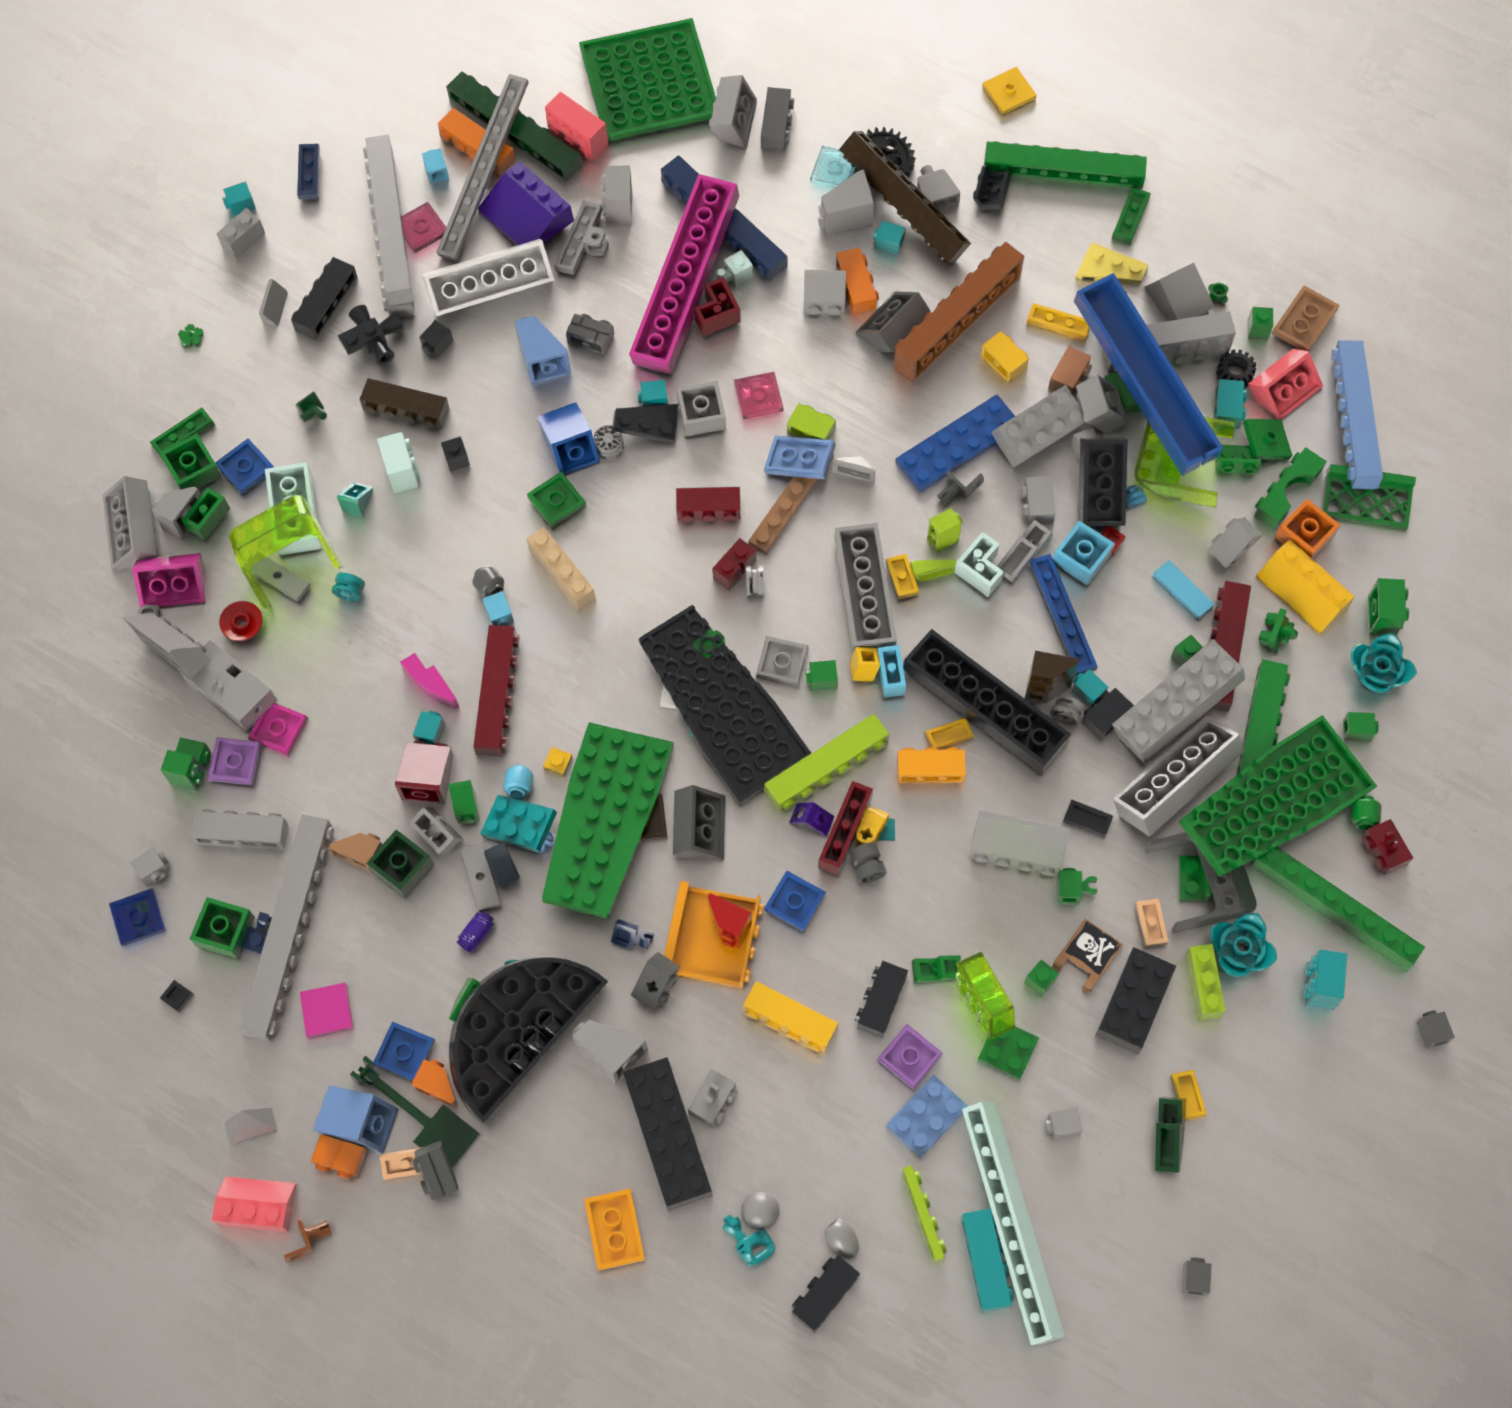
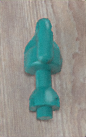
(747, 1244)

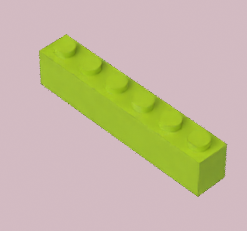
(826, 763)

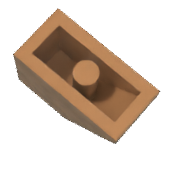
(356, 848)

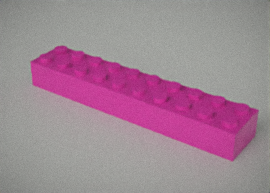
(684, 274)

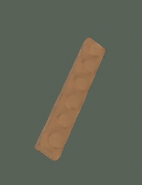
(781, 513)

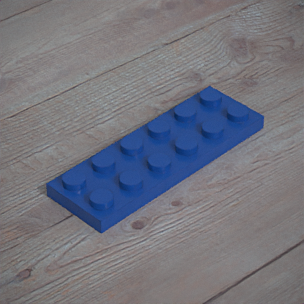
(954, 444)

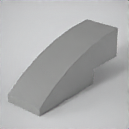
(1024, 550)

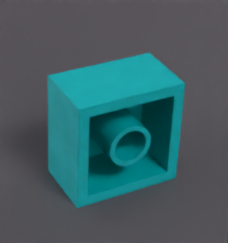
(1325, 979)

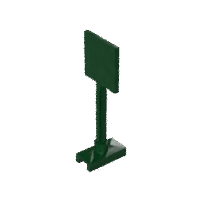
(443, 1126)

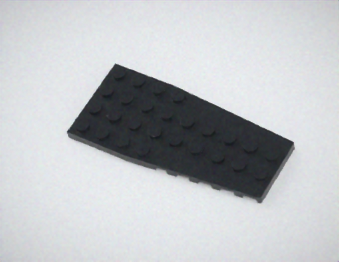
(723, 705)

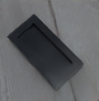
(1088, 818)

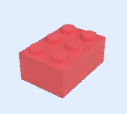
(576, 126)

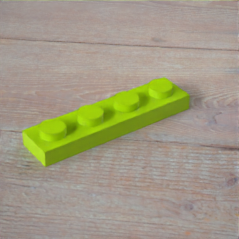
(928, 1224)

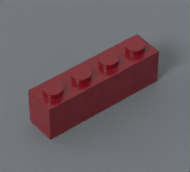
(845, 828)

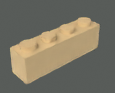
(561, 569)

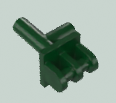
(310, 407)

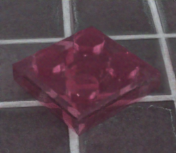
(758, 395)

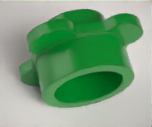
(1218, 288)

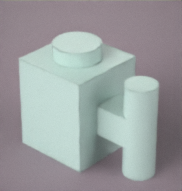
(737, 269)

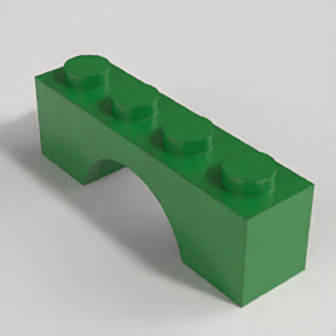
(1275, 506)

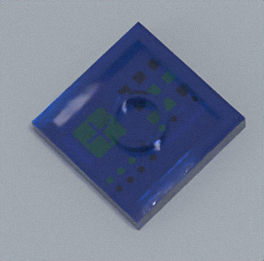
(137, 917)

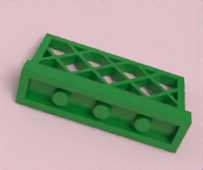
(1389, 482)

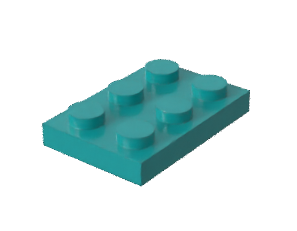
(518, 823)

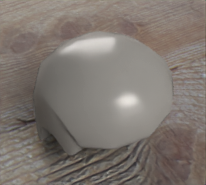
(760, 1210)

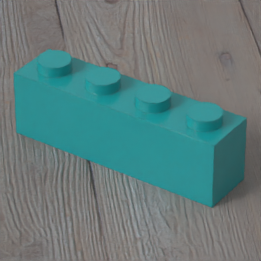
(986, 1261)

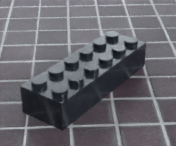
(667, 1134)

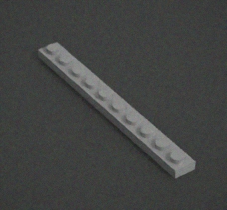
(482, 167)

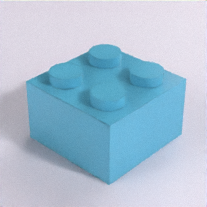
(1083, 553)

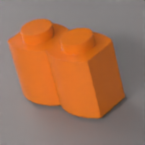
(338, 1156)

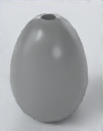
(842, 1238)

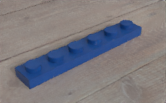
(1063, 613)

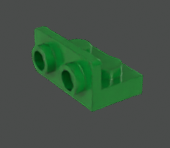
(1237, 459)
(1192, 880)

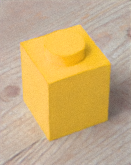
(864, 664)

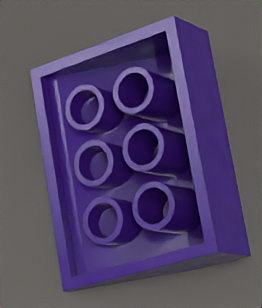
(525, 207)

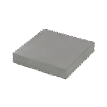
(782, 661)

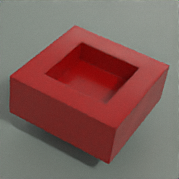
(1114, 536)

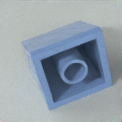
(541, 351)
(356, 1118)

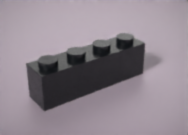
(324, 298)

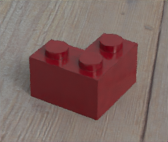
(720, 310)

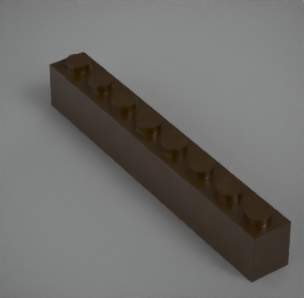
(905, 197)

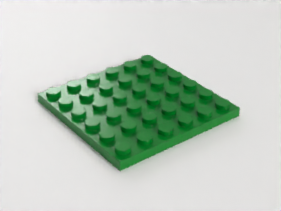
(649, 79)

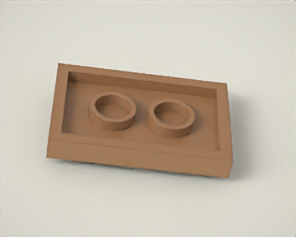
(1305, 319)

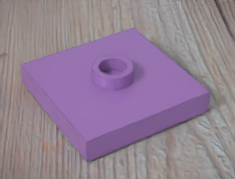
(234, 761)
(910, 1056)

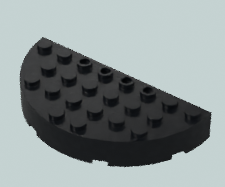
(512, 1023)

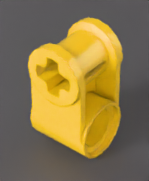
(872, 825)

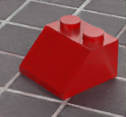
(729, 920)

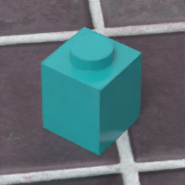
(238, 198)
(889, 237)
(653, 393)
(1089, 688)
(429, 727)

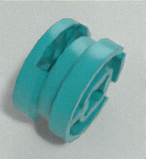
(348, 587)

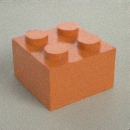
(1308, 528)

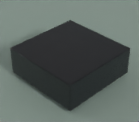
(176, 996)

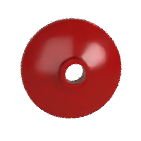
(235, 614)

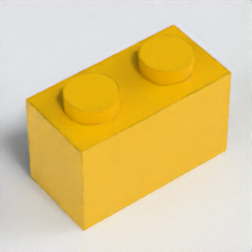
(1005, 356)

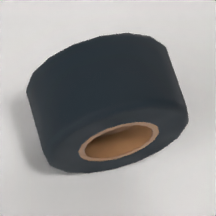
(501, 864)

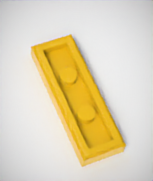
(1058, 321)

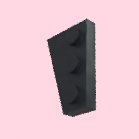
(647, 422)

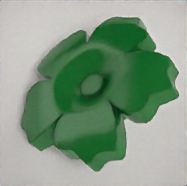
(190, 335)

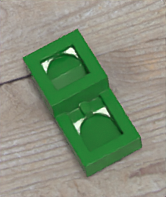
(935, 969)

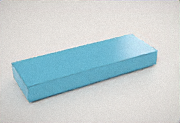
(1183, 590)

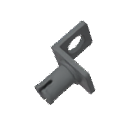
(957, 487)

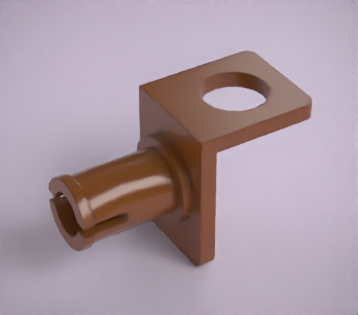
(308, 1234)

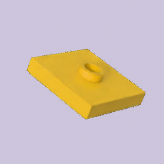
(1009, 90)

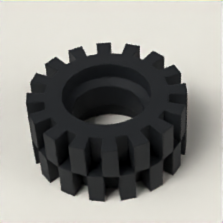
(1236, 359)

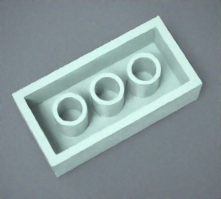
(287, 482)

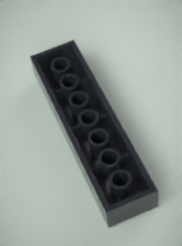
(986, 701)

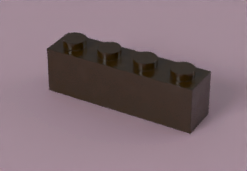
(404, 403)

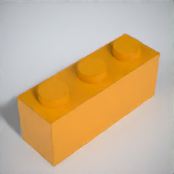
(930, 765)

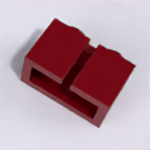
(727, 570)

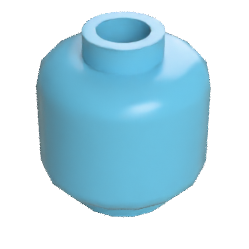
(518, 781)

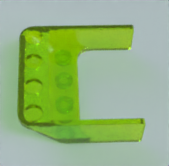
(1160, 475)
(272, 532)

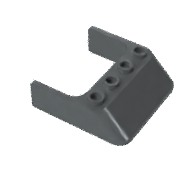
(1230, 892)

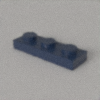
(308, 171)

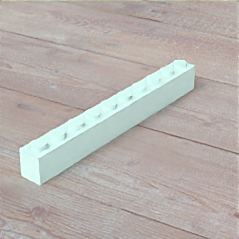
(1013, 1223)

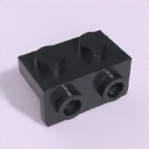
(991, 189)

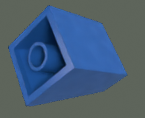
(568, 438)

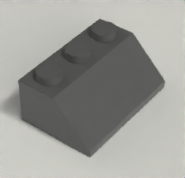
(893, 320)
(698, 824)

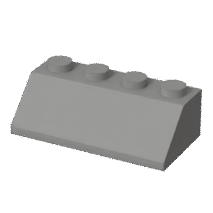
(129, 522)
(169, 642)

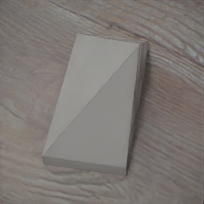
(855, 467)
(250, 1124)

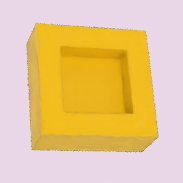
(557, 761)

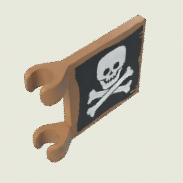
(1089, 950)

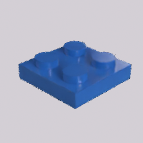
(244, 466)
(795, 901)
(403, 1051)

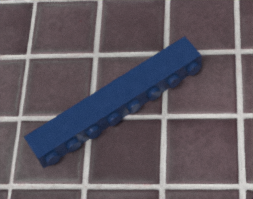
(741, 232)

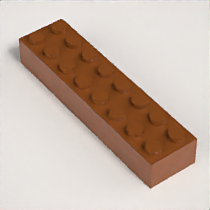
(958, 311)

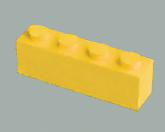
(790, 1016)

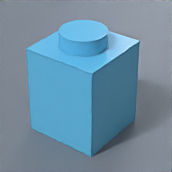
(435, 165)
(498, 609)

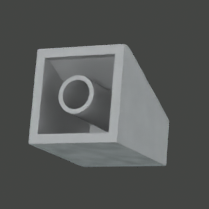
(847, 206)
(1181, 294)
(609, 1048)

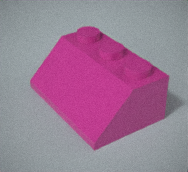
(170, 580)

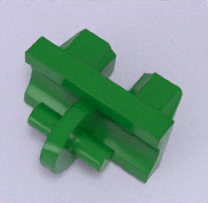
(1281, 632)

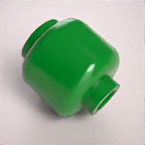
(1366, 812)

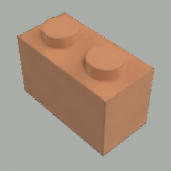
(1070, 370)

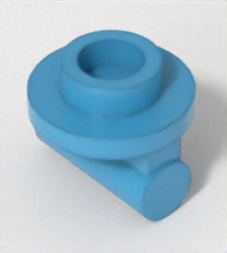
(1134, 496)

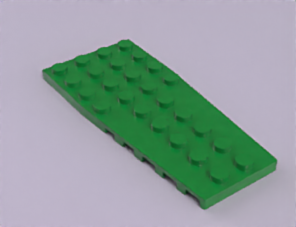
(1278, 797)
(604, 817)

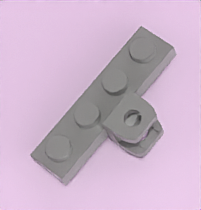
(582, 238)

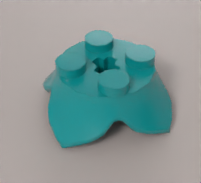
(1387, 652)
(1250, 932)

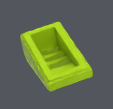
(931, 569)

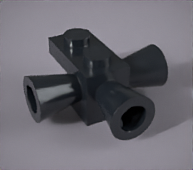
(370, 334)

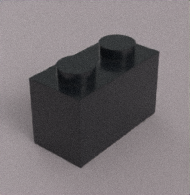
(1099, 718)

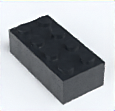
(1103, 481)
(1135, 1000)

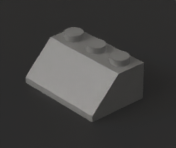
(733, 111)

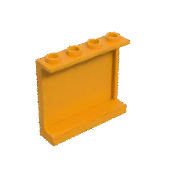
(696, 944)

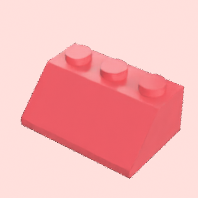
(1286, 383)
(254, 1204)

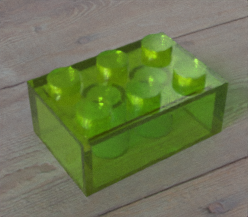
(985, 996)

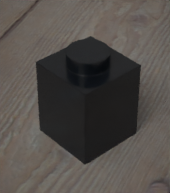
(436, 339)
(455, 454)

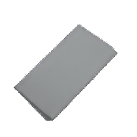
(273, 303)

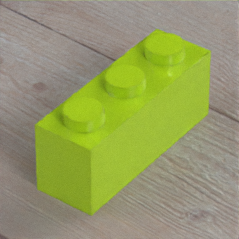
(1205, 982)

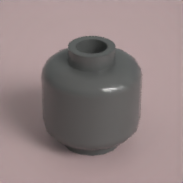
(488, 581)

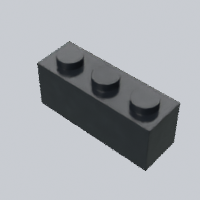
(881, 999)
(824, 1293)

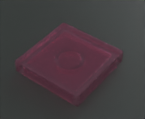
(422, 227)

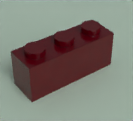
(708, 503)

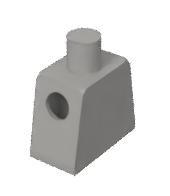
(938, 187)

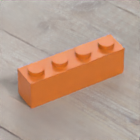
(468, 136)

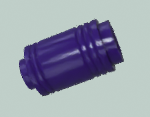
(475, 931)

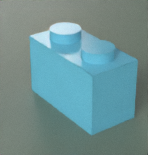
(891, 671)

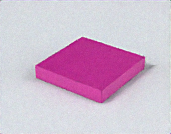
(278, 728)
(326, 1010)

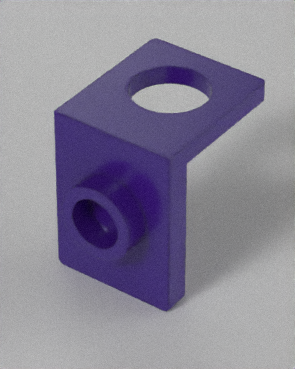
(813, 816)

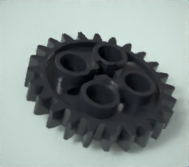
(901, 154)

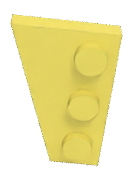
(1103, 261)

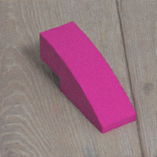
(429, 681)

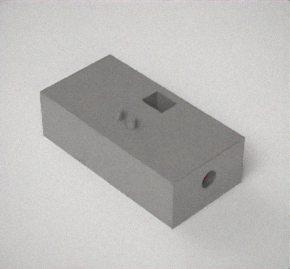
(231, 687)

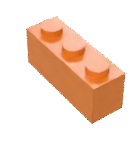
(858, 281)

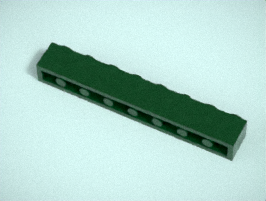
(524, 132)

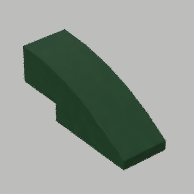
(1170, 1134)

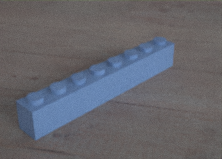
(1357, 415)

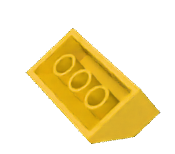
(1305, 586)

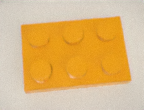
(614, 1229)

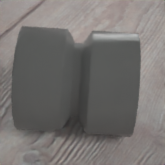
(867, 861)

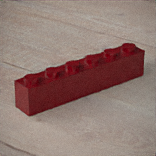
(1230, 626)
(495, 691)

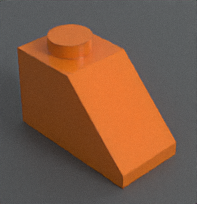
(434, 1082)

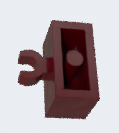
(1387, 847)

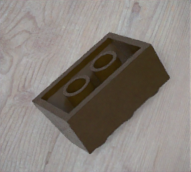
(1049, 676)

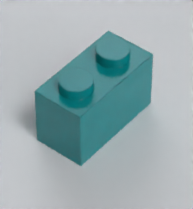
(1229, 401)

